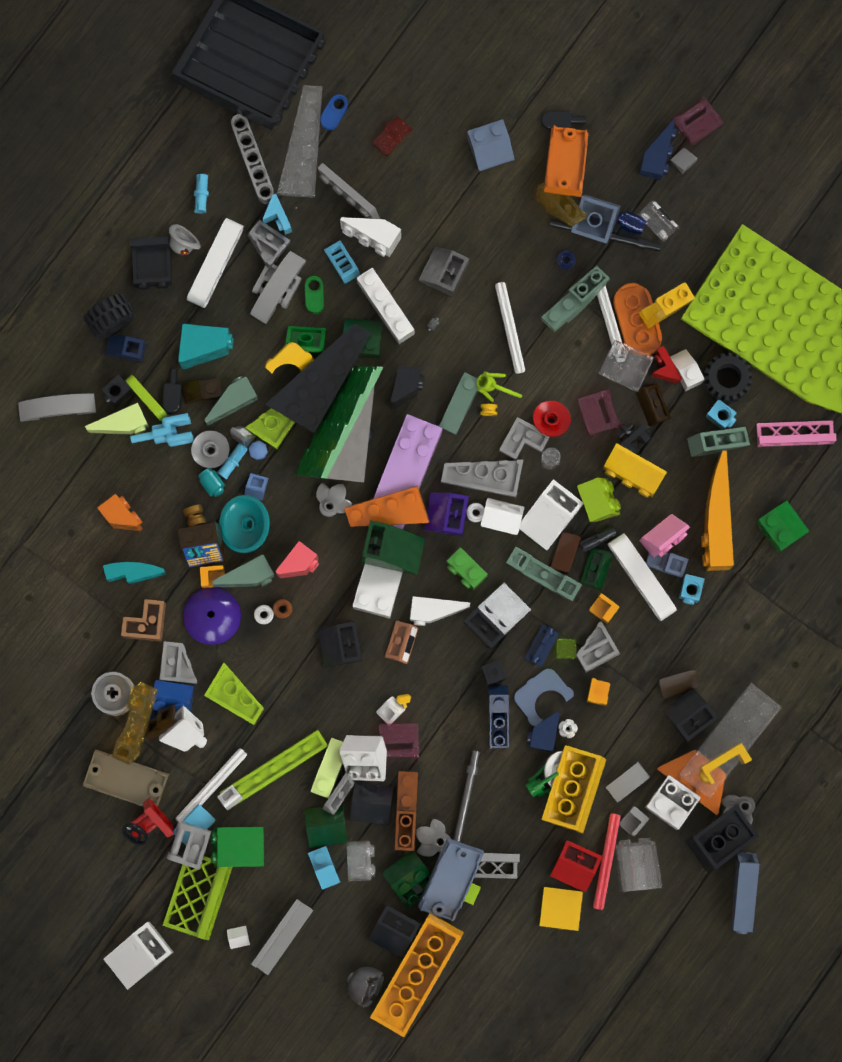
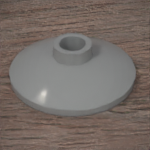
(203, 443)

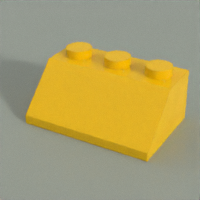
(634, 471)

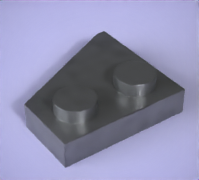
(268, 242)

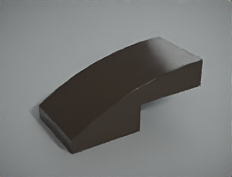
(161, 723)

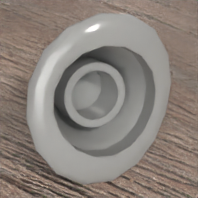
(182, 240)

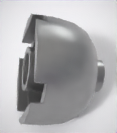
(364, 984)

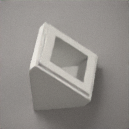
(230, 797)
(238, 937)

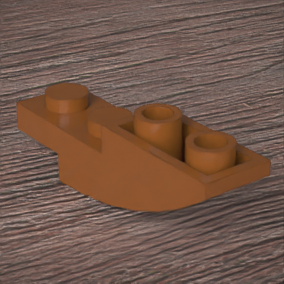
(406, 811)

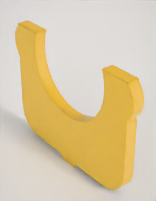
(290, 354)

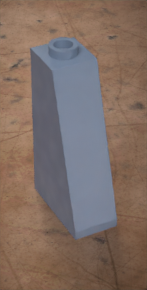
(744, 892)

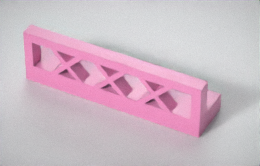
(791, 440)

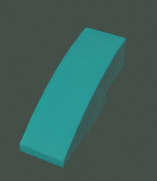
(132, 571)

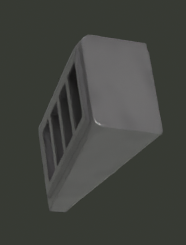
(242, 435)

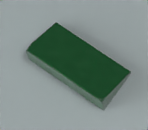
(596, 568)

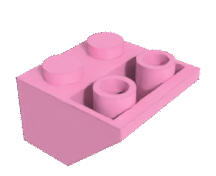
(666, 533)

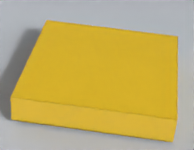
(561, 908)

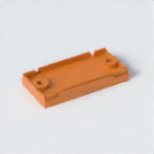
(566, 161)

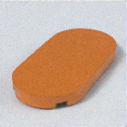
(627, 304)

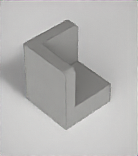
(633, 821)

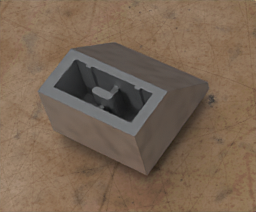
(444, 270)

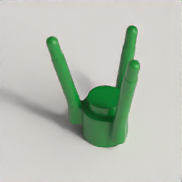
(536, 786)

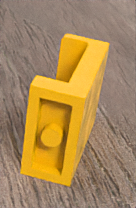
(667, 305)
(737, 750)

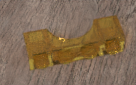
(131, 739)

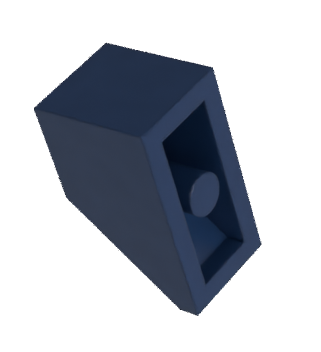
(544, 734)

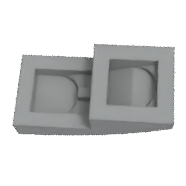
(627, 782)

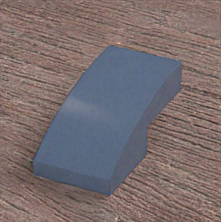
(669, 564)

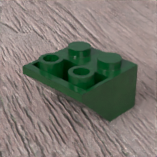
(408, 878)

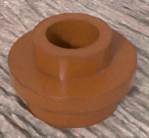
(282, 602)

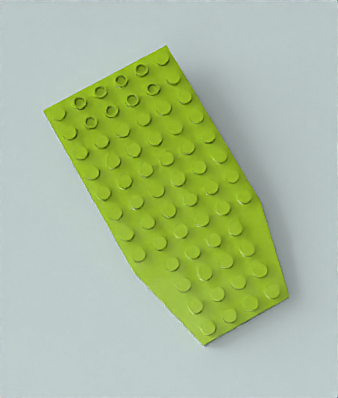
(774, 317)

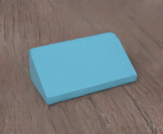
(197, 817)

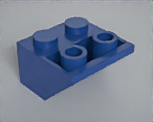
(171, 694)

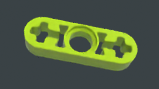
(146, 398)

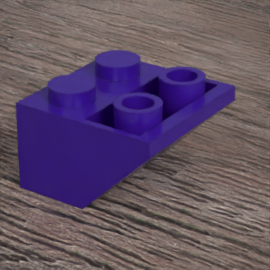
(447, 513)

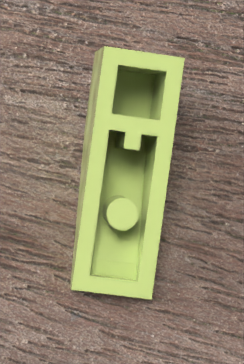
(122, 422)
(328, 770)

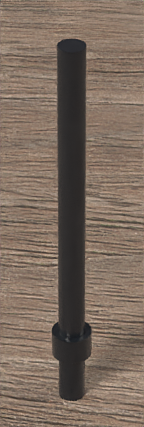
(641, 243)

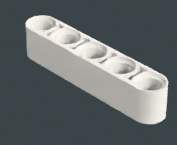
(215, 263)
(642, 577)

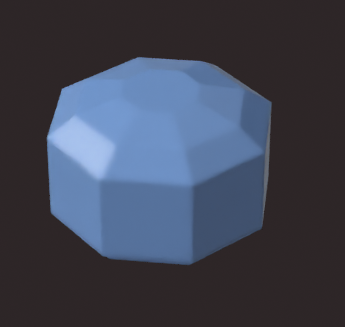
(258, 450)

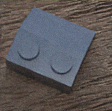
(490, 145)
(599, 220)

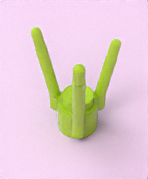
(486, 382)

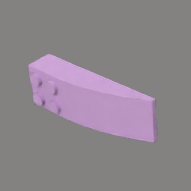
(409, 457)

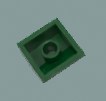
(373, 345)

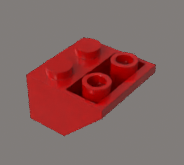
(576, 866)

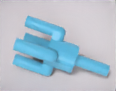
(167, 432)

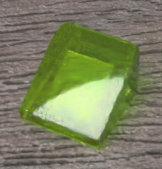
(566, 649)

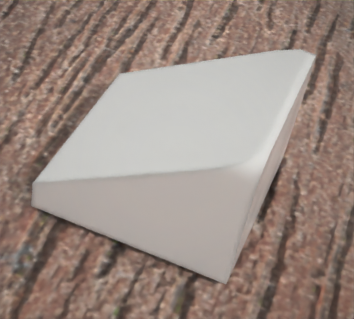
(390, 710)

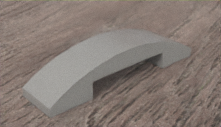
(277, 287)
(56, 406)

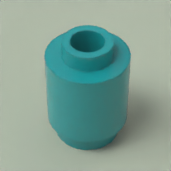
(211, 482)

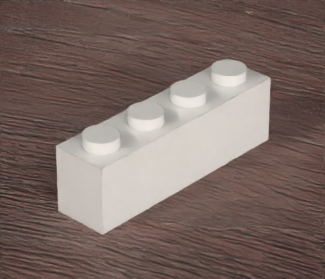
(385, 306)

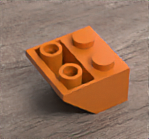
(118, 515)

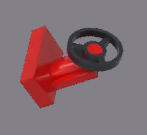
(146, 822)

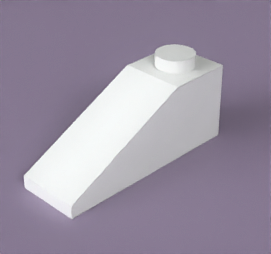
(430, 610)

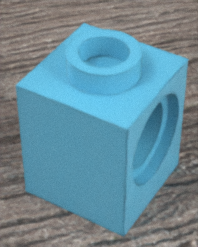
(718, 407)
(694, 581)

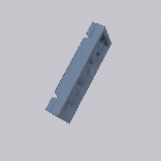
(450, 879)

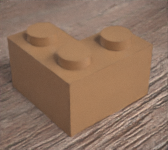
(148, 627)

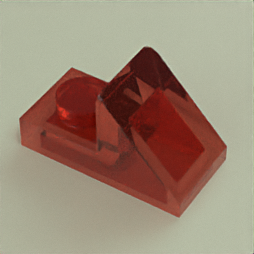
(393, 134)

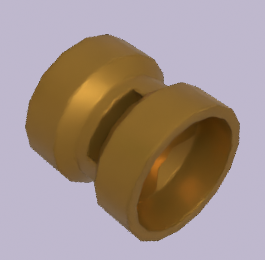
(194, 515)

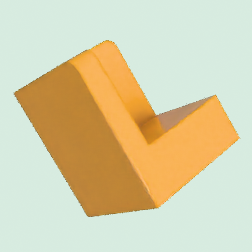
(209, 574)
(604, 608)
(598, 692)

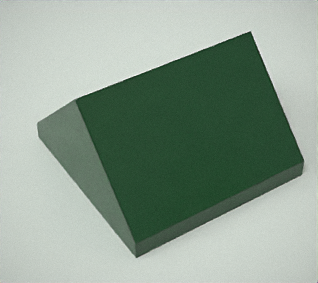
(325, 827)

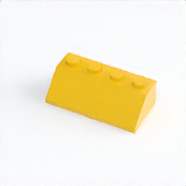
(574, 789)

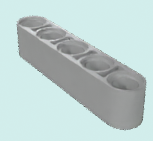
(252, 150)

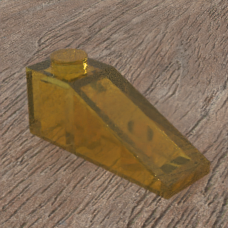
(560, 206)

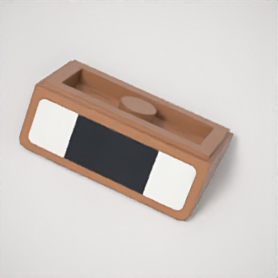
(401, 642)

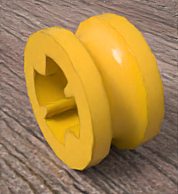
(488, 409)

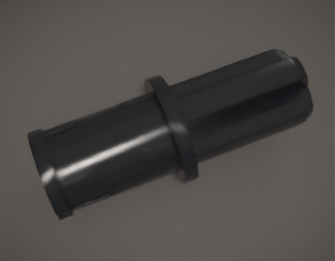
(597, 539)

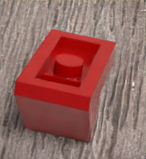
(668, 371)

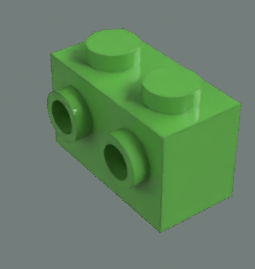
(466, 568)

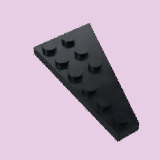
(315, 388)

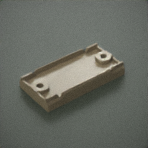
(125, 781)

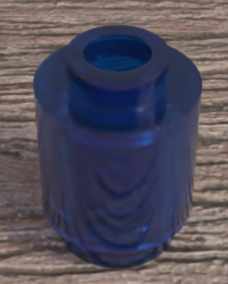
(631, 222)

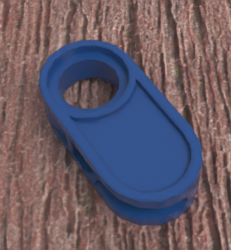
(332, 116)

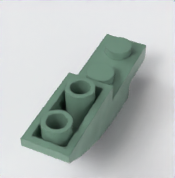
(576, 300)

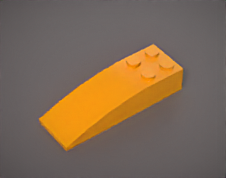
(717, 525)
(417, 974)

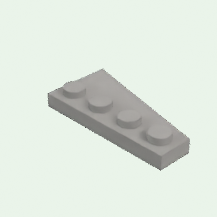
(347, 192)
(485, 476)

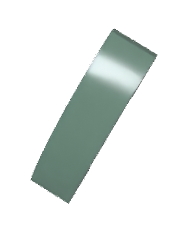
(543, 574)

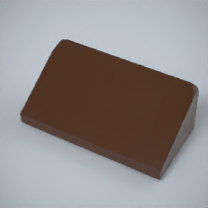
(565, 552)

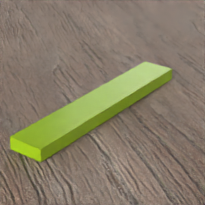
(279, 765)

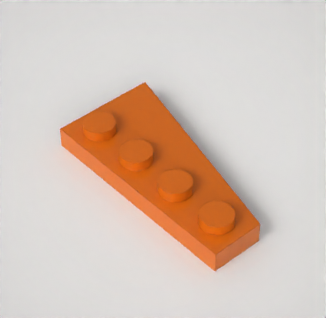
(392, 509)

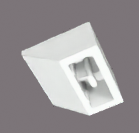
(364, 757)
(672, 802)

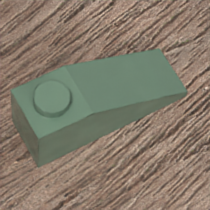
(234, 398)
(459, 404)
(718, 441)
(250, 574)

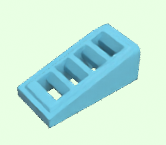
(348, 272)

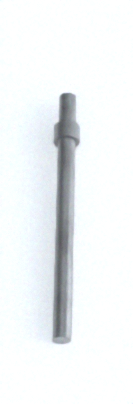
(472, 770)

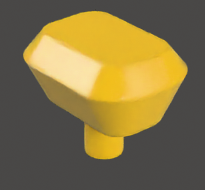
(403, 699)

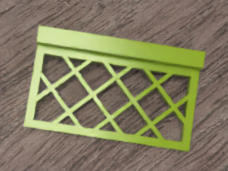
(211, 905)

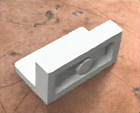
(502, 516)

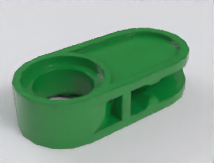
(314, 298)

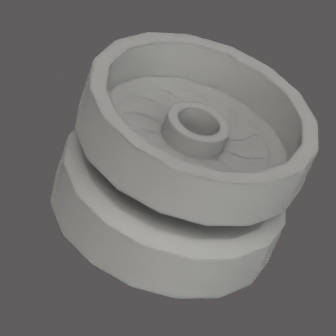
(103, 689)

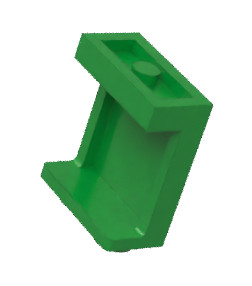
(238, 847)

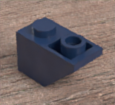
(126, 348)

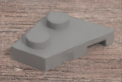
(597, 649)
(175, 664)

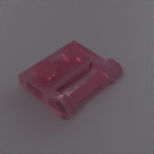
(701, 126)
(593, 415)
(401, 735)

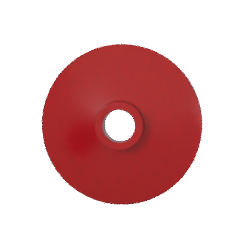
(554, 411)

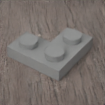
(521, 434)

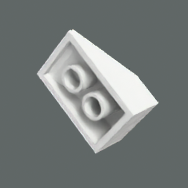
(377, 590)

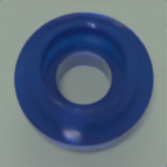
(568, 254)

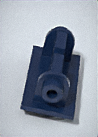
(541, 645)

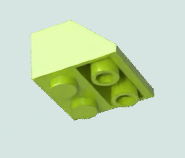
(599, 499)

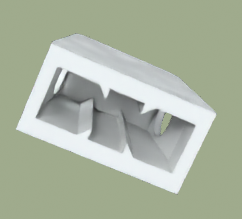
(185, 731)

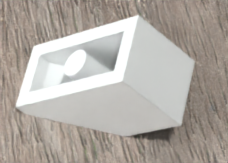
(688, 370)

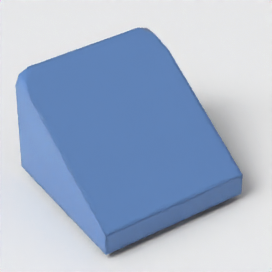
(256, 486)

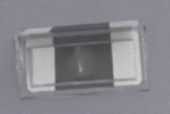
(659, 220)

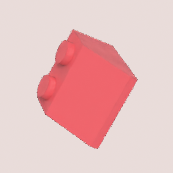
(298, 562)

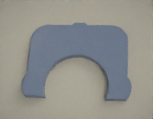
(544, 681)

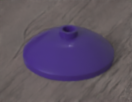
(215, 629)

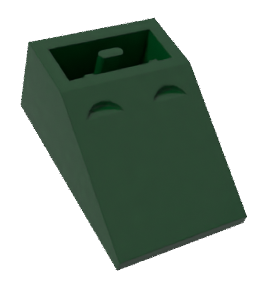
(392, 548)

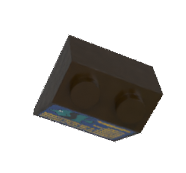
(202, 545)

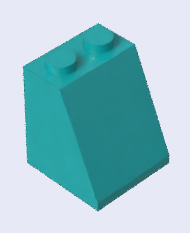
(203, 344)

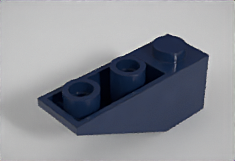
(655, 157)
(499, 716)

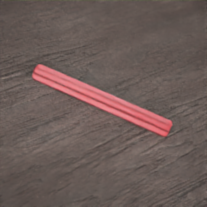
(606, 862)

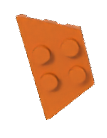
(673, 769)

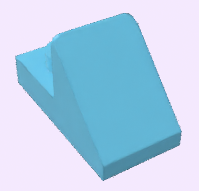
(276, 211)
(324, 867)

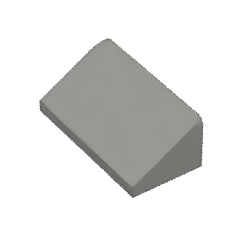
(339, 794)

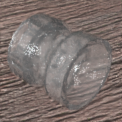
(550, 458)

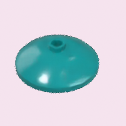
(236, 523)

